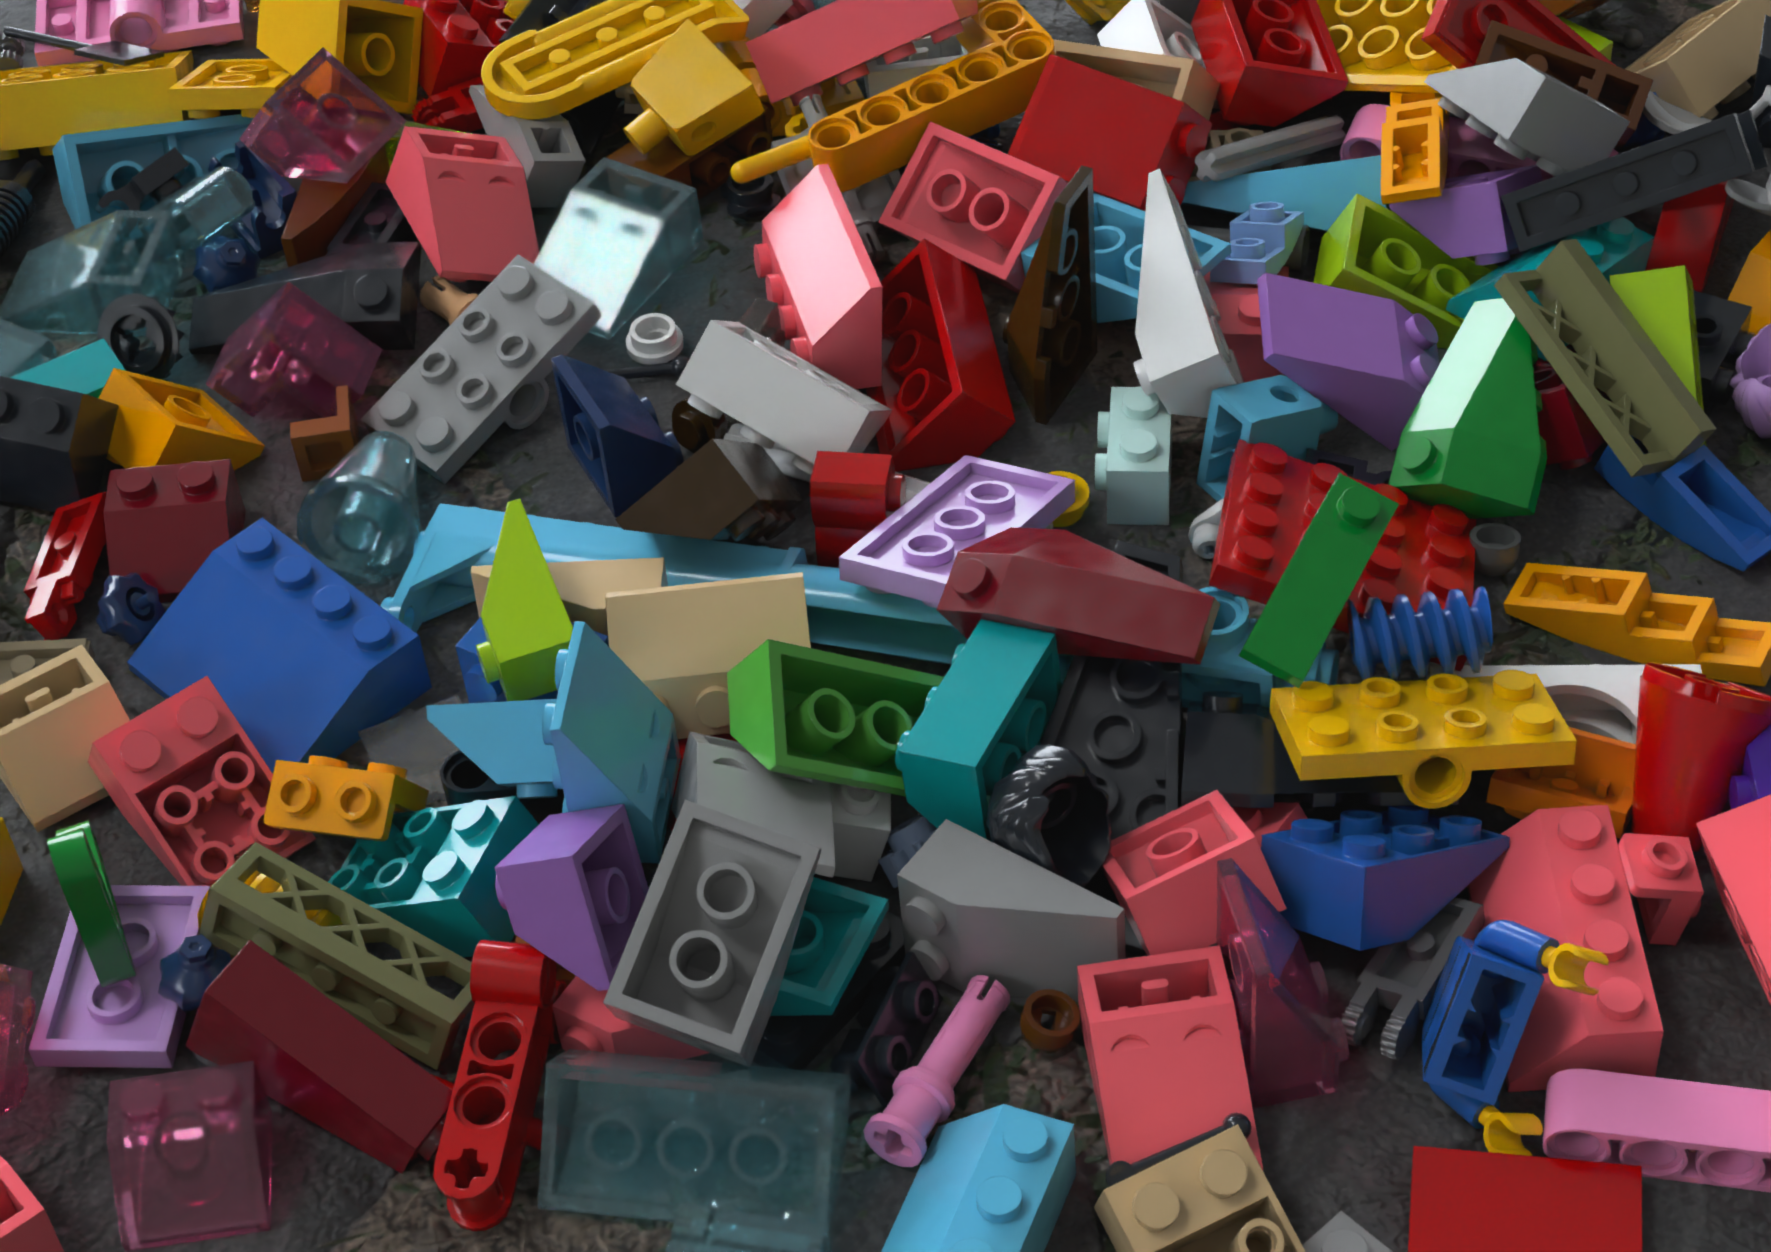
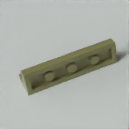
(1610, 356)
(381, 994)

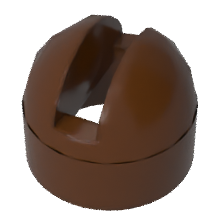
(1064, 1022)

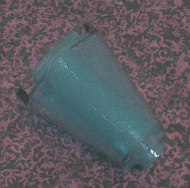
(365, 511)

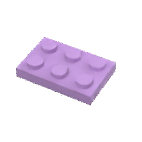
(127, 1020)

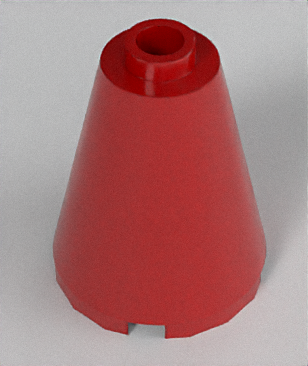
(1689, 748)

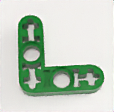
(91, 901)

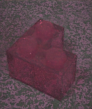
(295, 349)

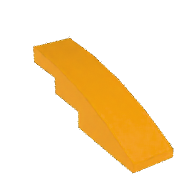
(1414, 147)
(1624, 618)

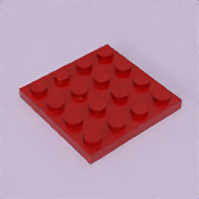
(1275, 500)

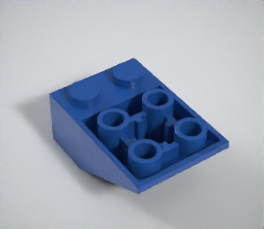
(1376, 872)

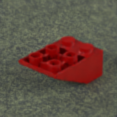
(457, 39)

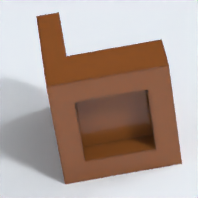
(325, 441)

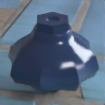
(225, 263)
(129, 608)
(191, 971)

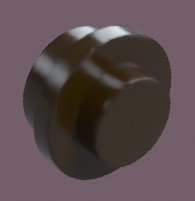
(694, 427)

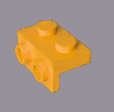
(340, 800)

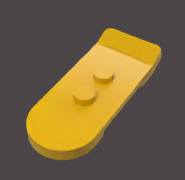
(594, 52)

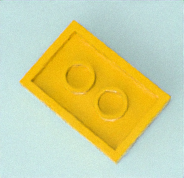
(227, 86)

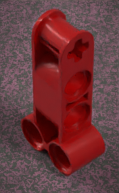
(511, 1011)

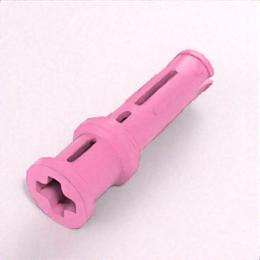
(926, 1091)

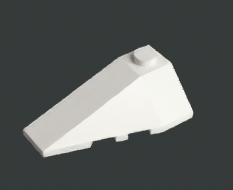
(1176, 314)

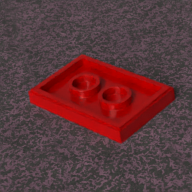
(1521, 1203)

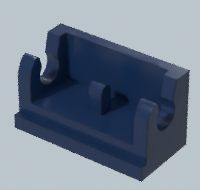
(272, 199)

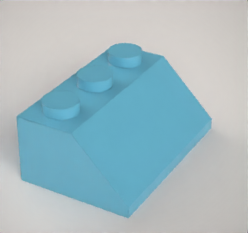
(988, 1185)

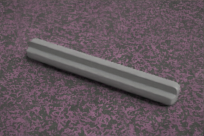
(1269, 148)

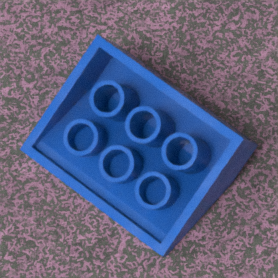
(285, 647)

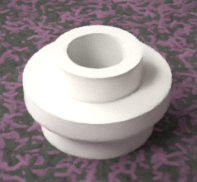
(654, 339)

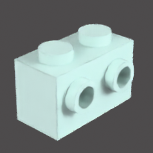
(1137, 458)

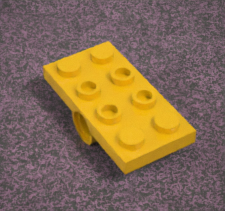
(1422, 730)

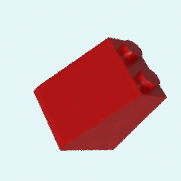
(1108, 126)

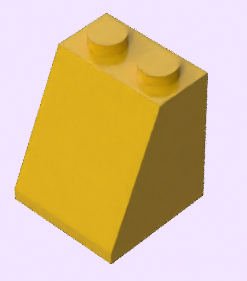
(369, 37)

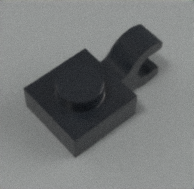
(152, 183)

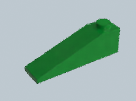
(1477, 422)

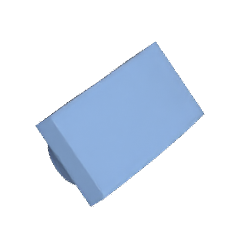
(1259, 243)

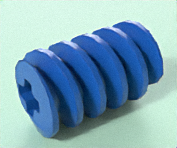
(1420, 634)

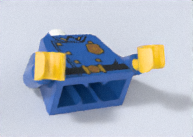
(1481, 1018)

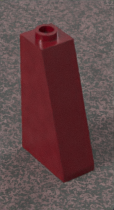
(320, 1059)

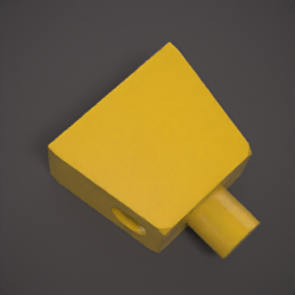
(690, 95)

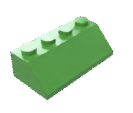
(825, 713)

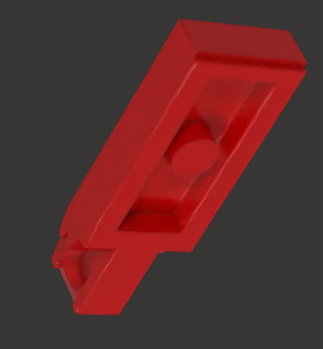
(65, 566)

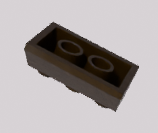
(718, 495)

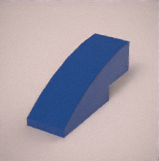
(1698, 505)

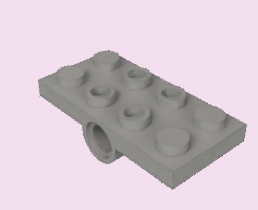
(485, 368)

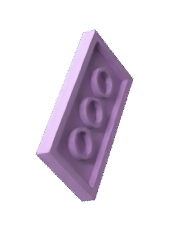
(964, 505)

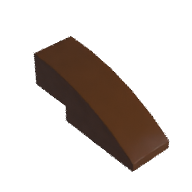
(323, 209)

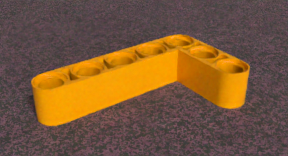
(963, 95)

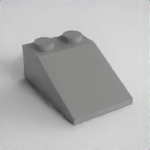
(1002, 917)
(714, 933)

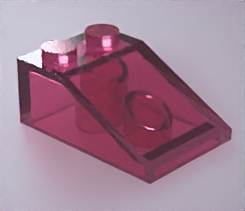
(1277, 997)

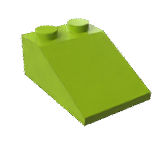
(1388, 258)

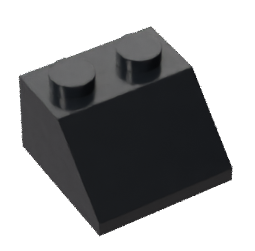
(51, 444)

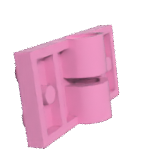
(144, 23)

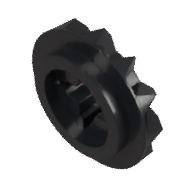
(133, 313)

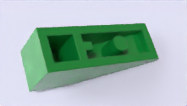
(1318, 580)

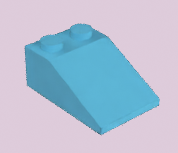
(1119, 255)

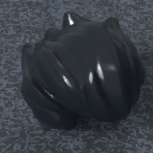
(1052, 814)

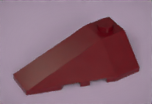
(1079, 592)

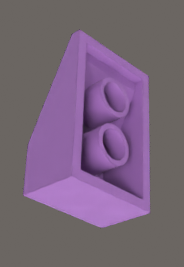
(1349, 351)

